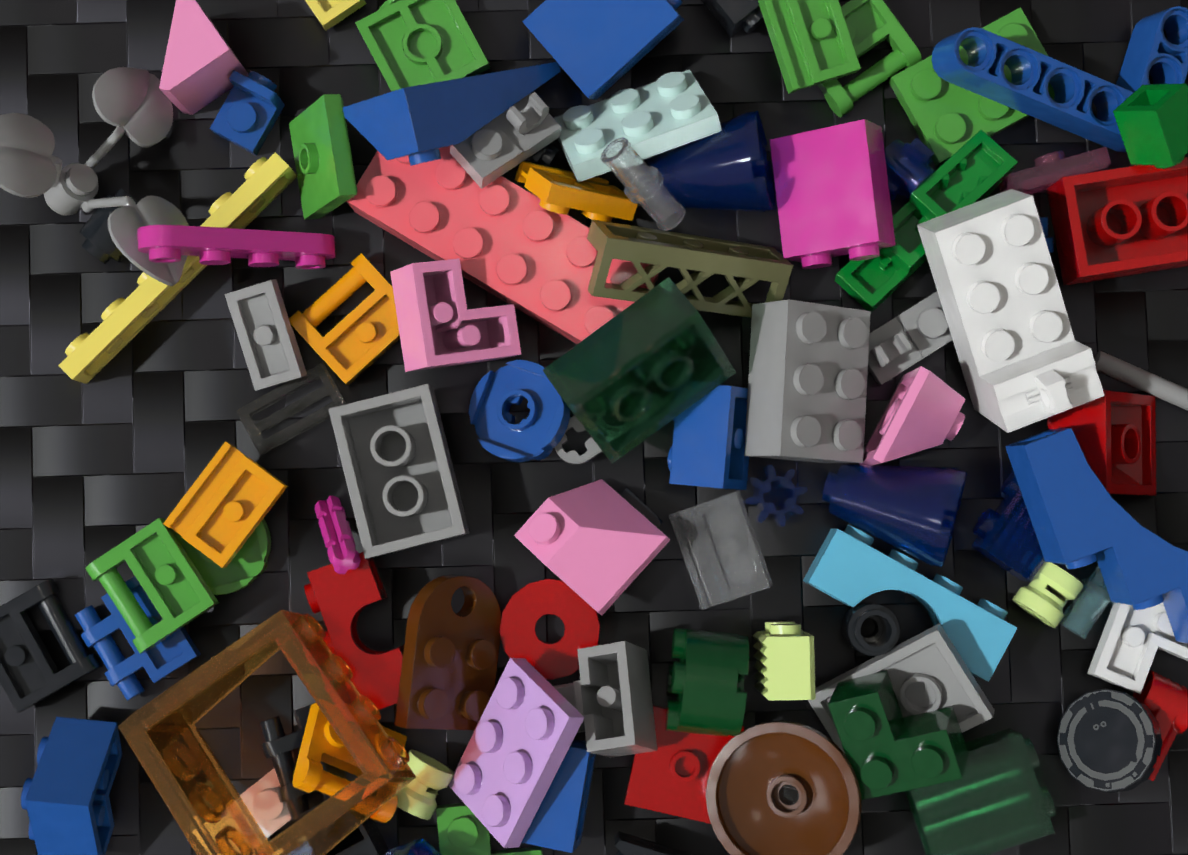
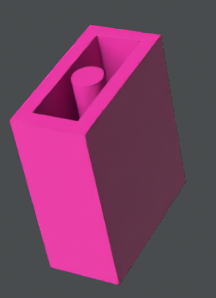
(833, 194)

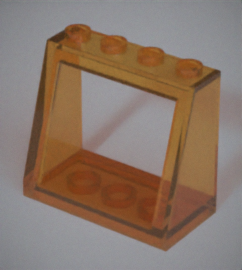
(198, 787)

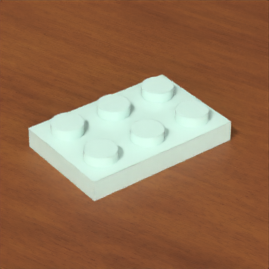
(649, 117)

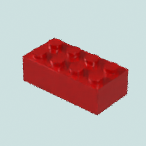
(1120, 221)

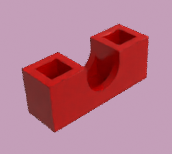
(341, 602)

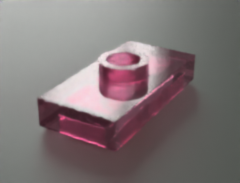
(1053, 167)

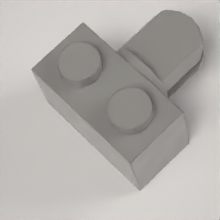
(614, 699)

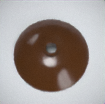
(749, 801)

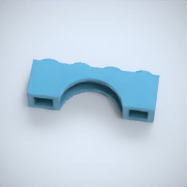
(854, 570)

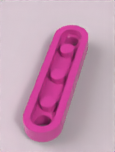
(219, 245)

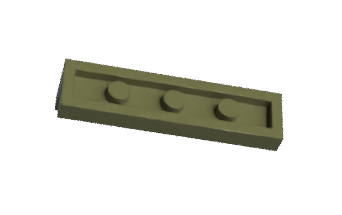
(685, 252)

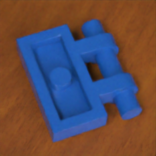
(158, 662)

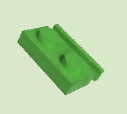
(809, 41)

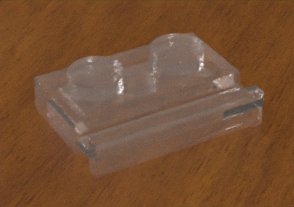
(720, 550)

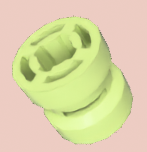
(1041, 602)
(420, 793)

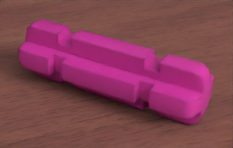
(337, 535)

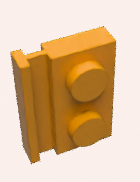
(561, 191)
(225, 504)

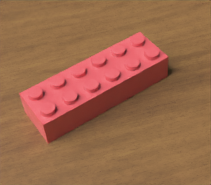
(499, 235)

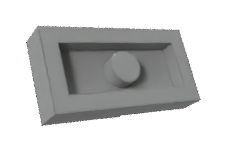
(507, 140)
(265, 334)
(907, 339)

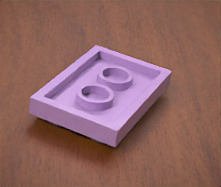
(515, 752)

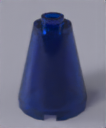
(721, 169)
(900, 505)

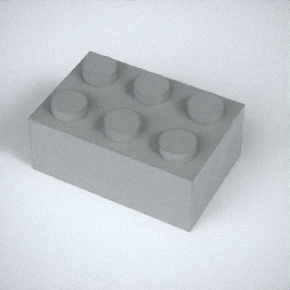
(807, 382)
(398, 471)

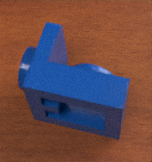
(248, 111)

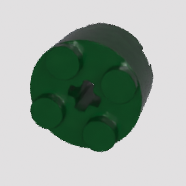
(707, 682)

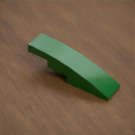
(959, 182)

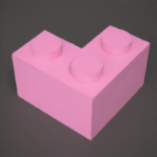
(436, 323)

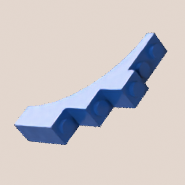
(1084, 524)

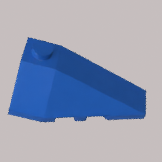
(442, 113)

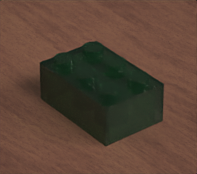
(640, 370)

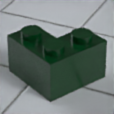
(890, 750)

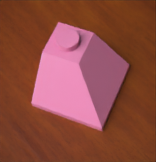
(915, 418)
(592, 541)

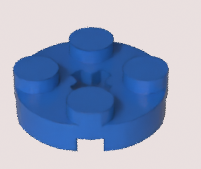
(495, 425)

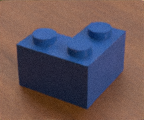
(72, 788)

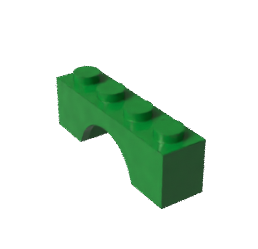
(1155, 125)

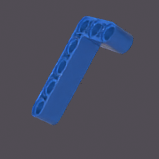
(1074, 89)

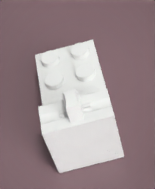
(1007, 312)

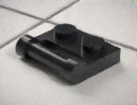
(25, 663)

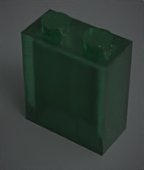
(991, 806)

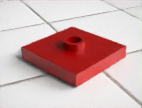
(676, 774)

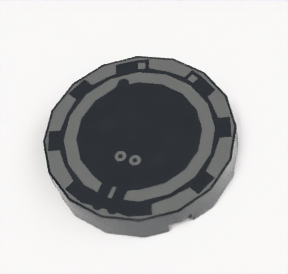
(1109, 741)

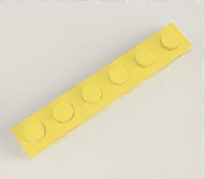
(128, 316)

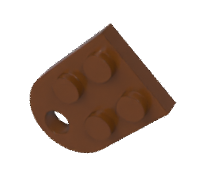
(449, 656)

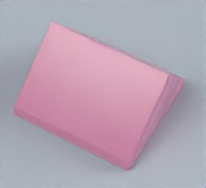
(196, 60)

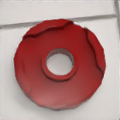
(545, 598)

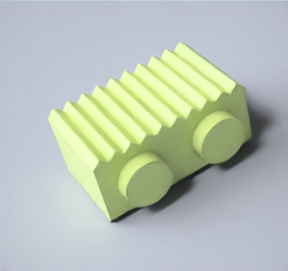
(785, 662)

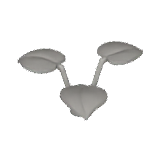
(136, 107)

